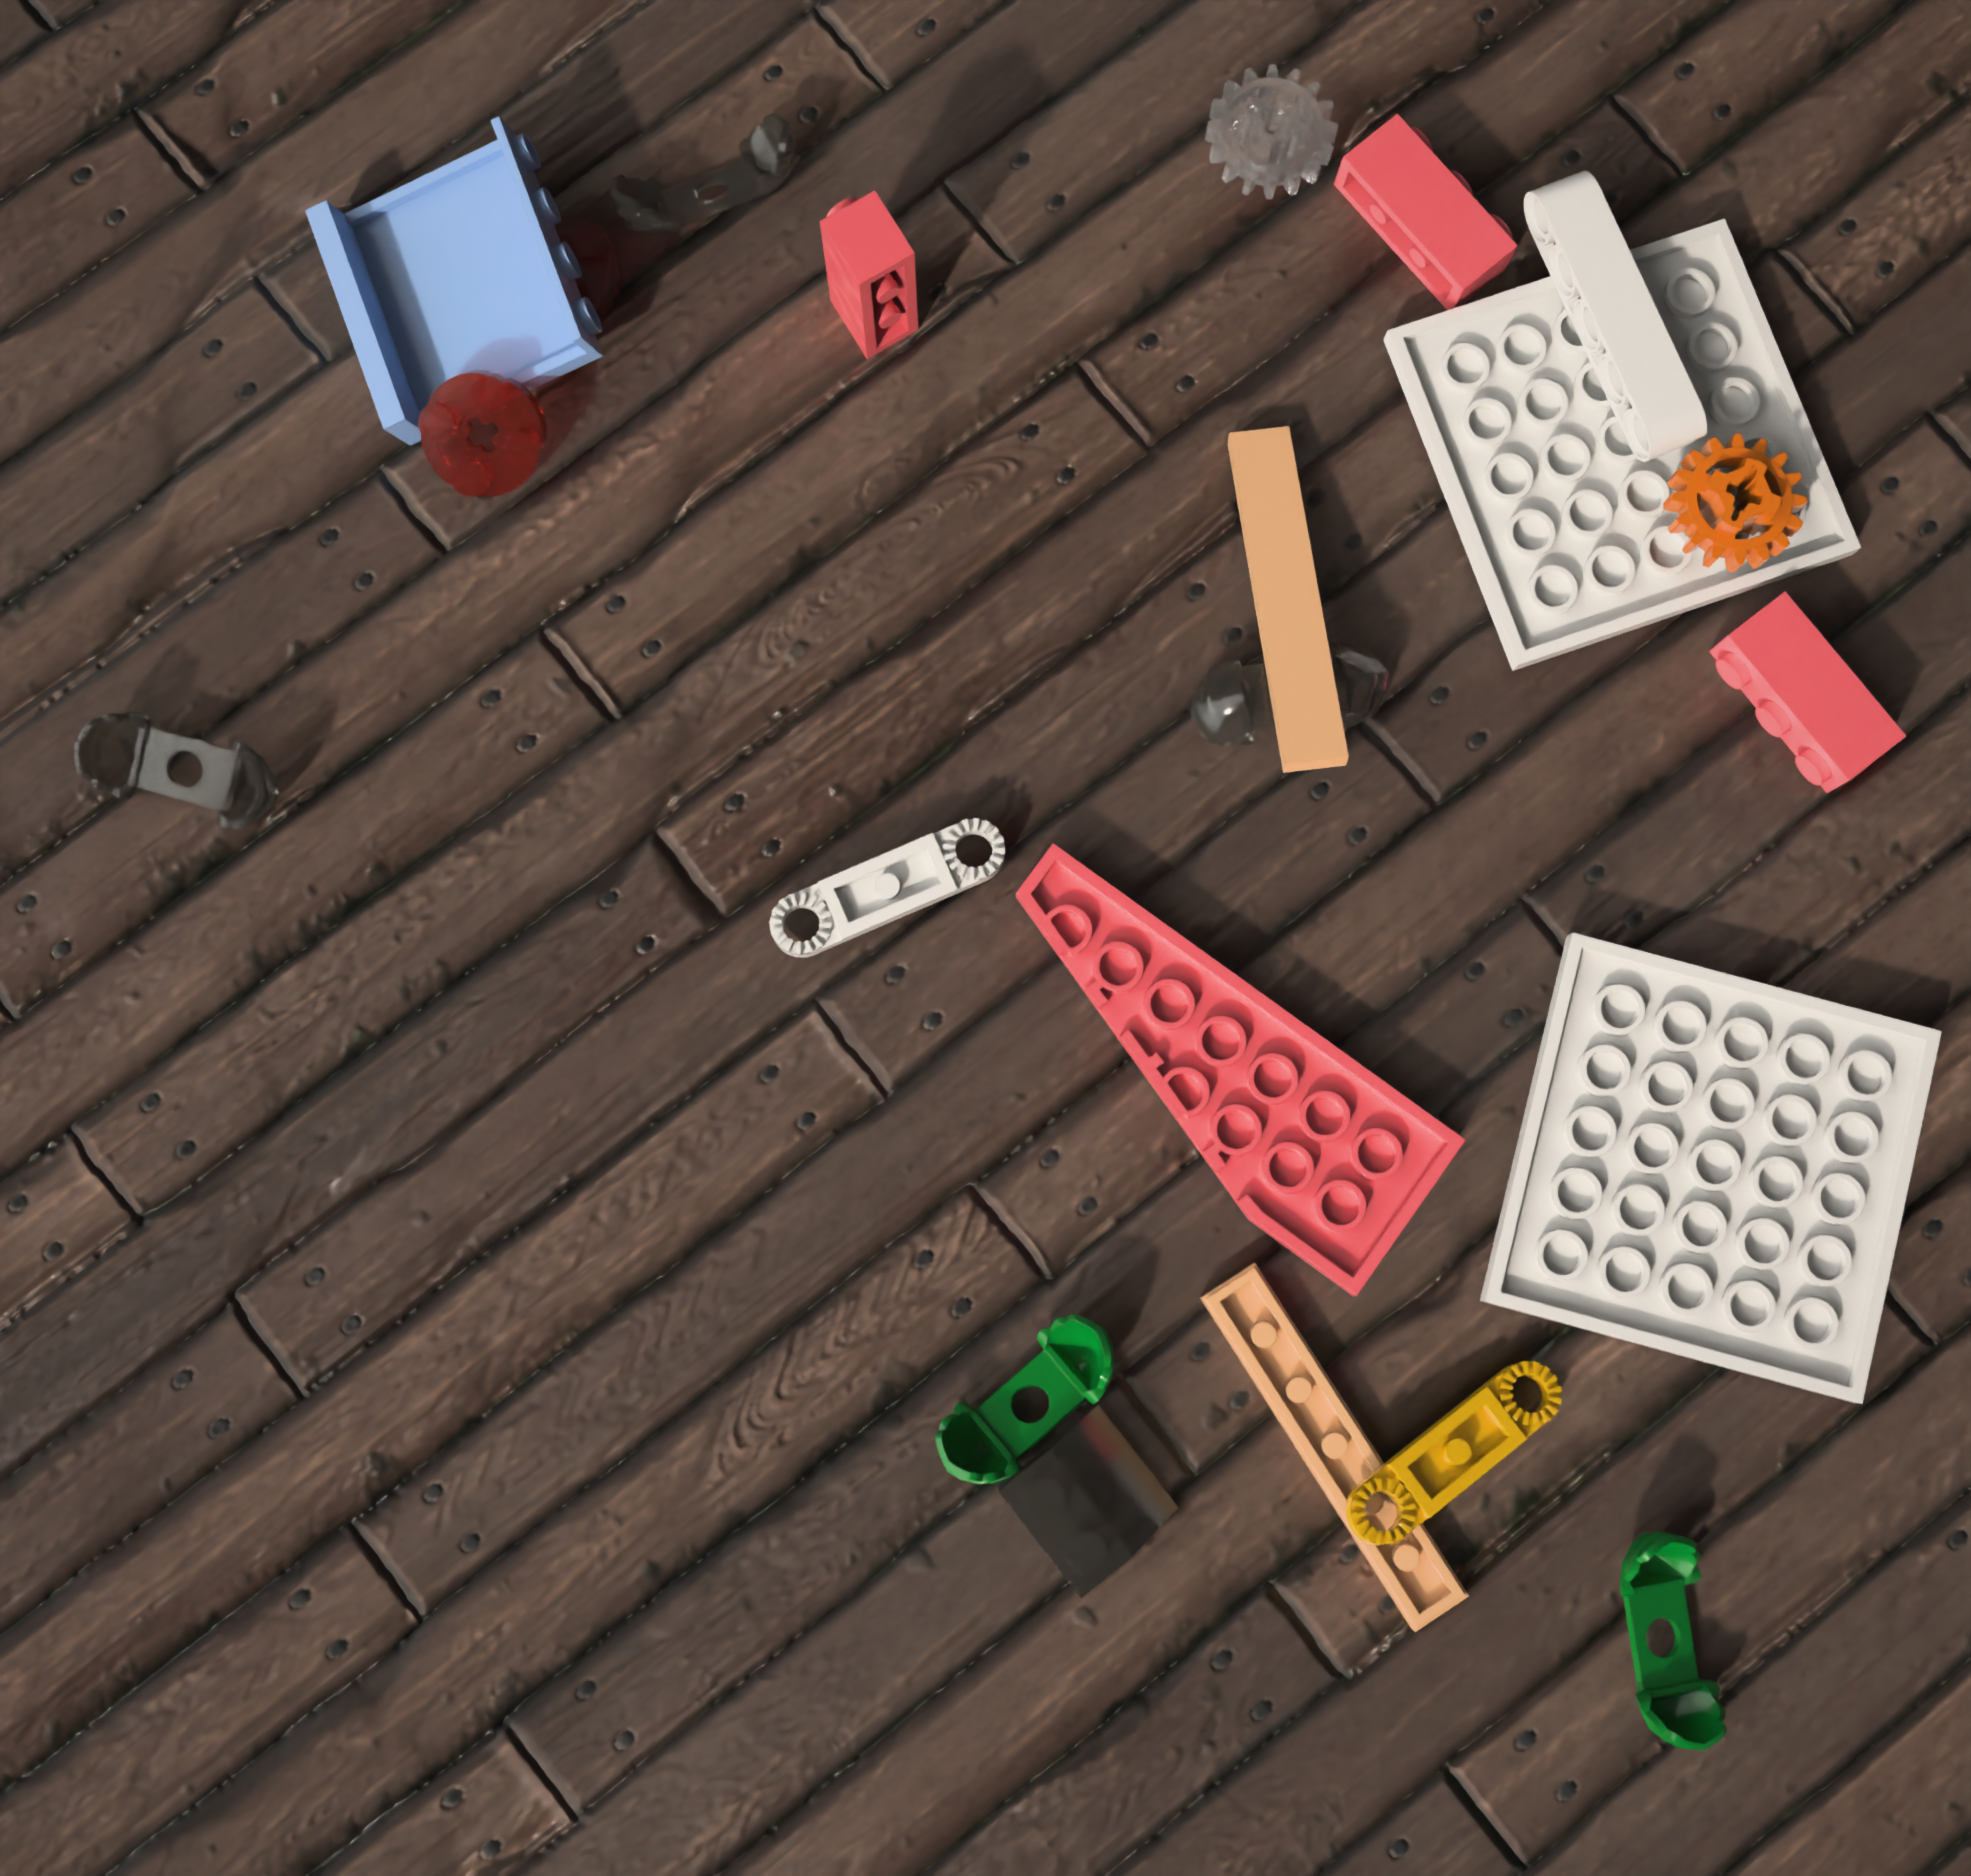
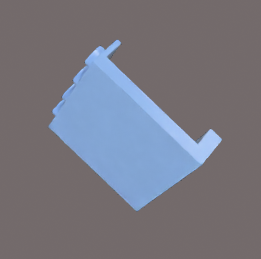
(457, 280)

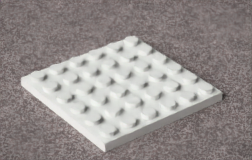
(1543, 478)
(1712, 1167)

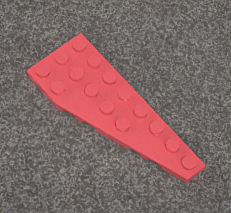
(1275, 1109)

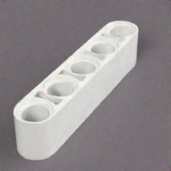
(1615, 316)

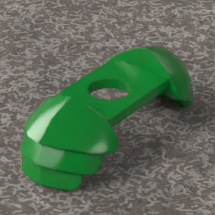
(989, 1441)
(1669, 1692)

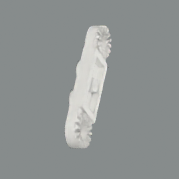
(887, 887)

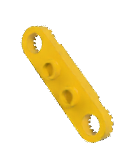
(1453, 1453)

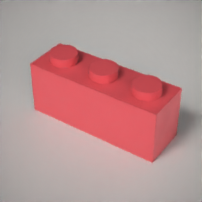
(1425, 212)
(870, 273)
(1806, 694)

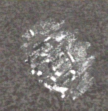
(1273, 105)

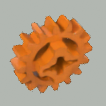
(1762, 502)

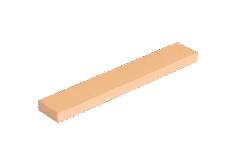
(1287, 600)
(1328, 1439)

